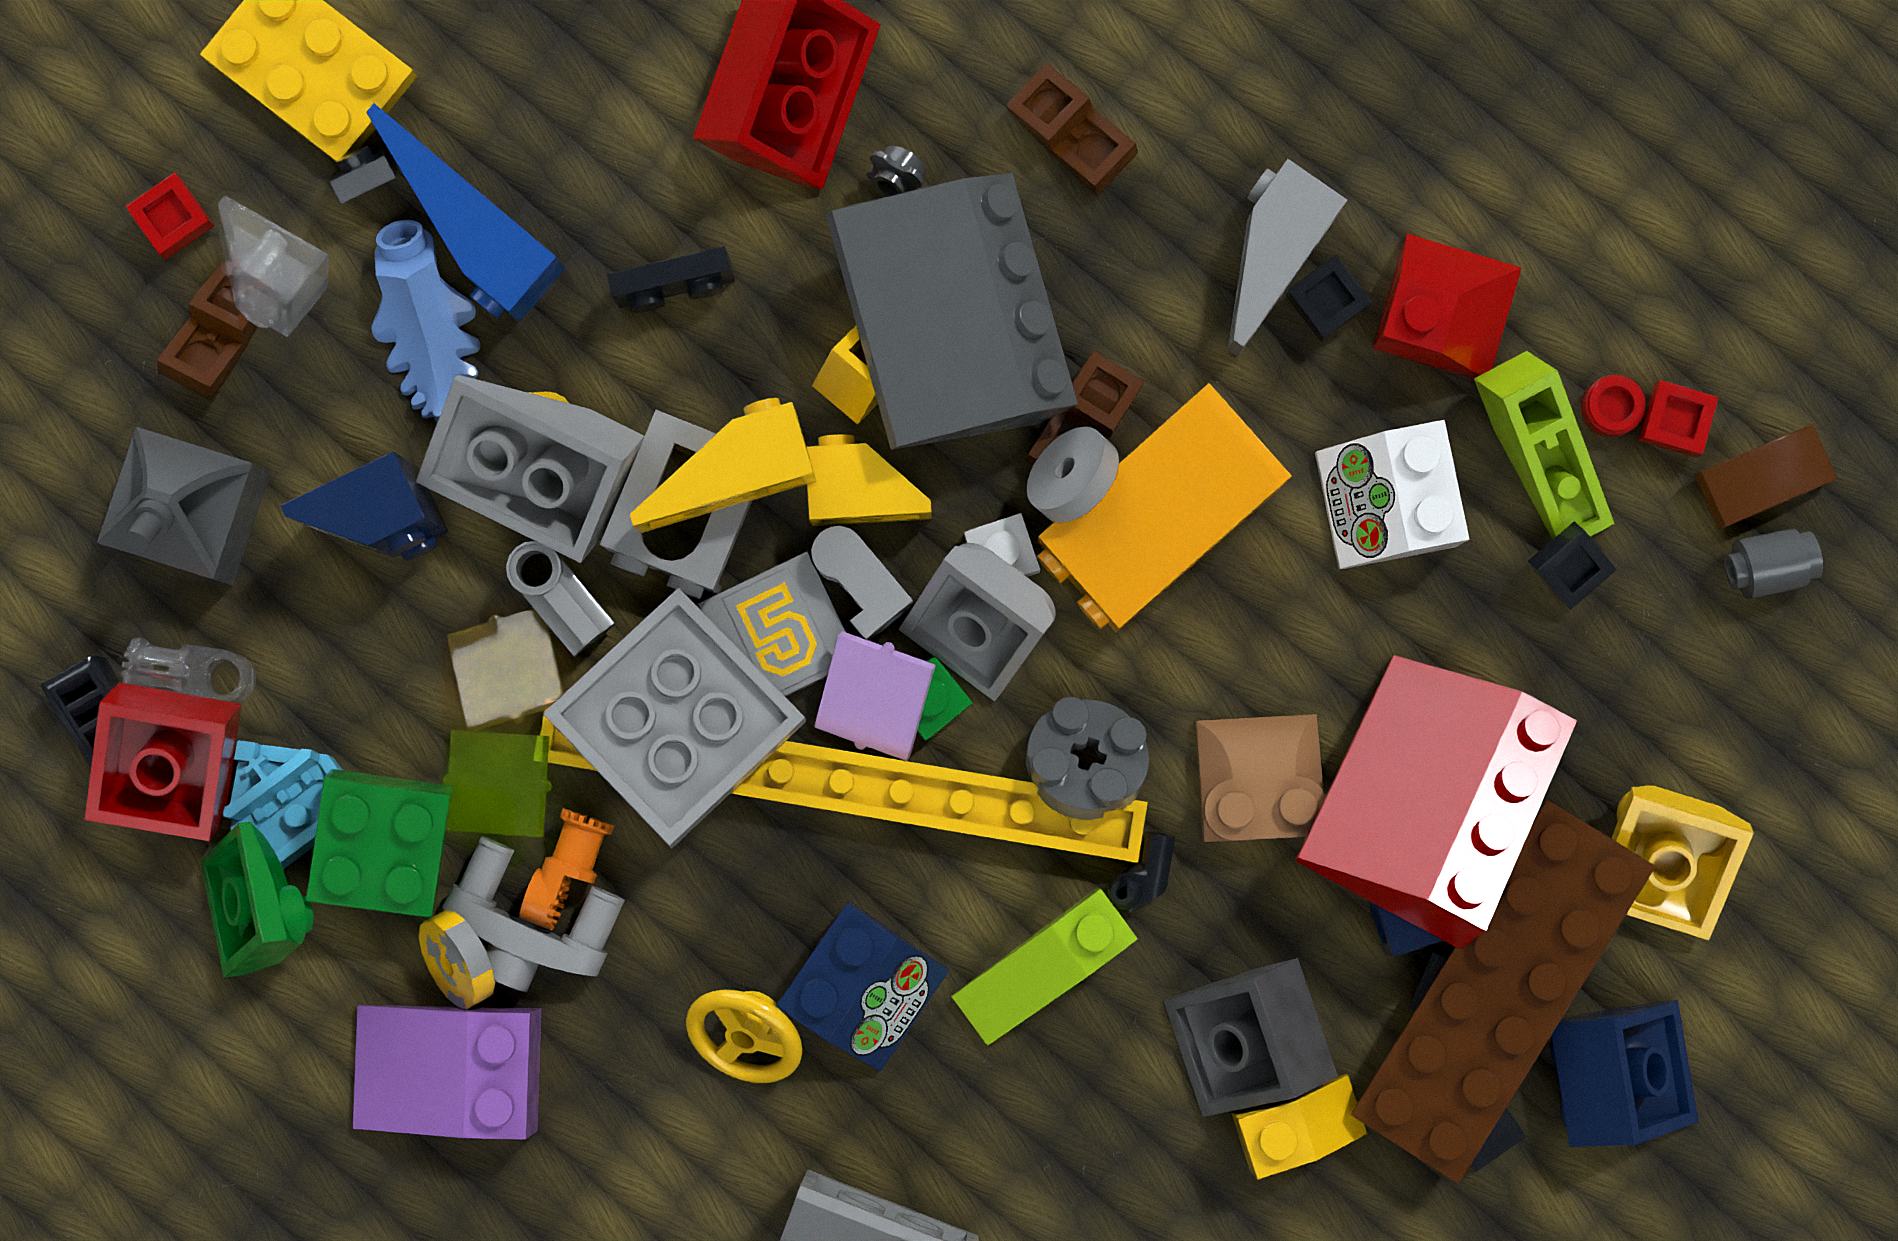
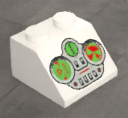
(1392, 495)

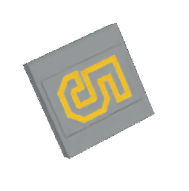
(781, 623)

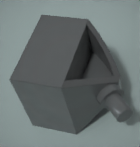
(184, 506)

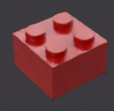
(162, 761)

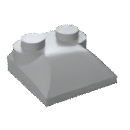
(980, 617)

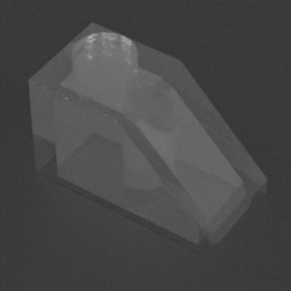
(269, 269)

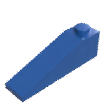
(489, 247)

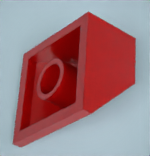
(1446, 307)

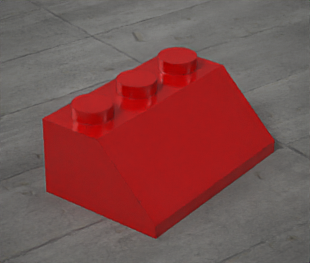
(787, 86)

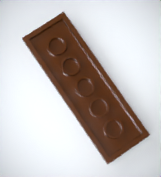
(1503, 994)

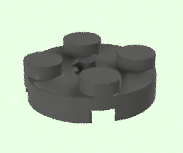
(1091, 725)

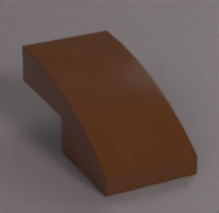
(1071, 129)
(210, 338)
(1103, 399)
(1765, 476)

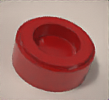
(1613, 406)

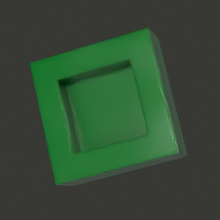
(943, 702)

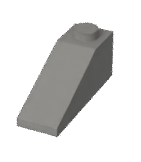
(1280, 235)

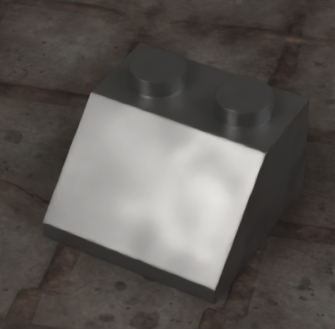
(1251, 1038)

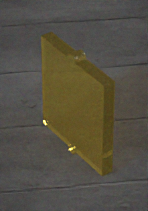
(505, 669)

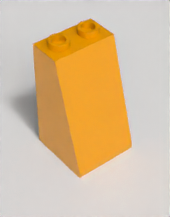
(1163, 510)

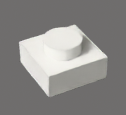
(1009, 541)

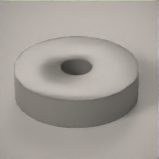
(1072, 474)

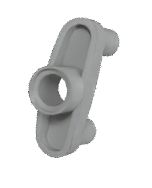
(518, 946)

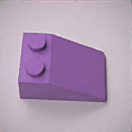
(447, 1071)

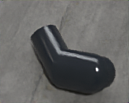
(1146, 878)

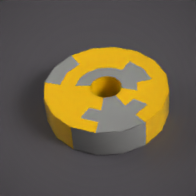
(456, 959)

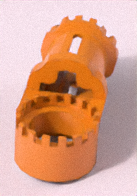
(572, 858)

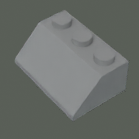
(843, 1213)

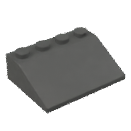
(952, 311)

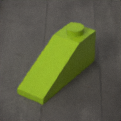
(1544, 443)
(1045, 966)

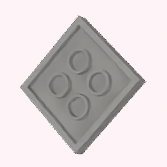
(675, 717)

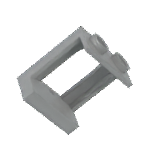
(707, 562)

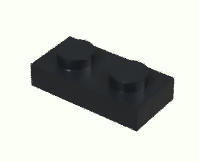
(647, 285)

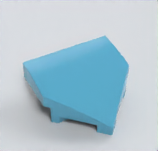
(279, 795)

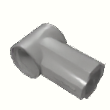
(562, 600)

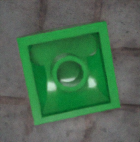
(250, 903)

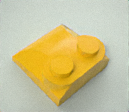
(1694, 854)

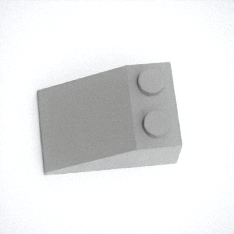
(530, 463)

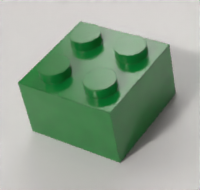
(379, 843)

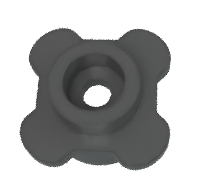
(896, 171)

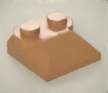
(1258, 777)

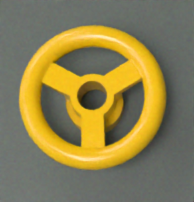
(751, 1026)

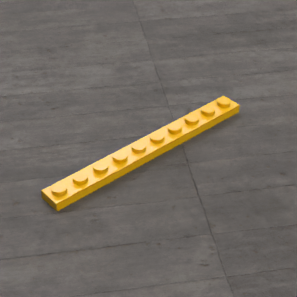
(919, 797)

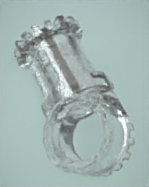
(188, 669)

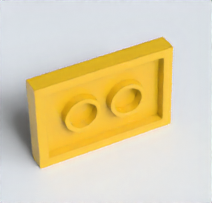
(309, 69)

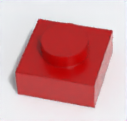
(170, 216)
(1678, 418)

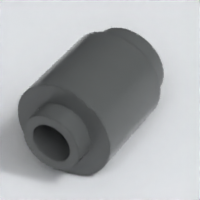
(1773, 563)

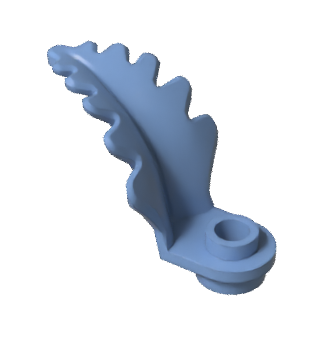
(421, 317)

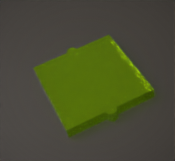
(498, 783)

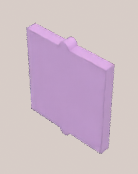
(874, 695)

